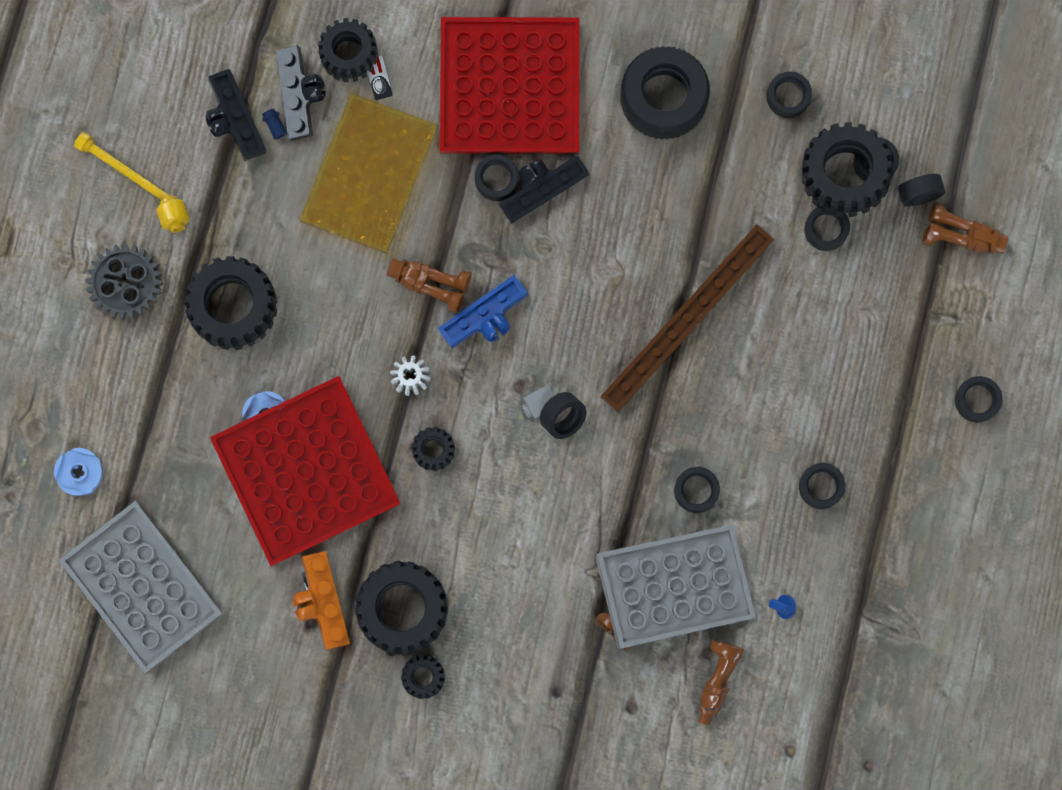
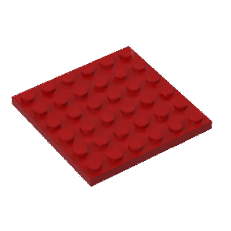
(509, 85)
(305, 471)

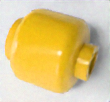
(172, 214)

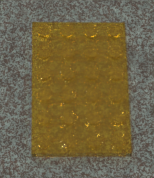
(368, 173)

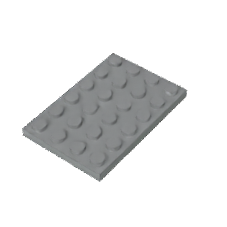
(675, 586)
(140, 587)

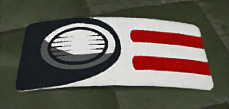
(379, 80)

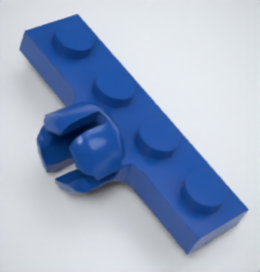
(485, 314)

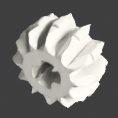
(409, 367)

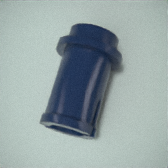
(274, 123)

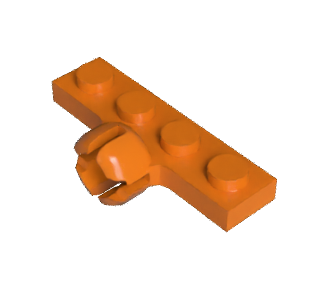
(321, 601)

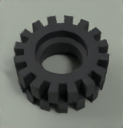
(426, 436)
(408, 677)

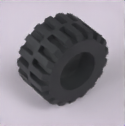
(348, 32)

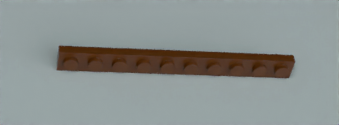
(687, 318)

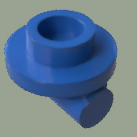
(784, 606)

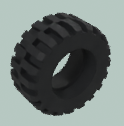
(854, 141)
(209, 281)
(378, 584)

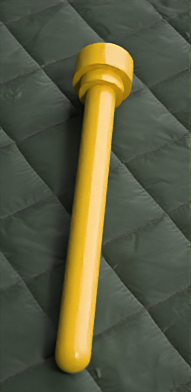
(85, 143)

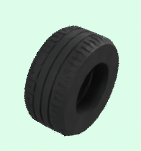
(672, 63)

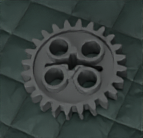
(117, 301)

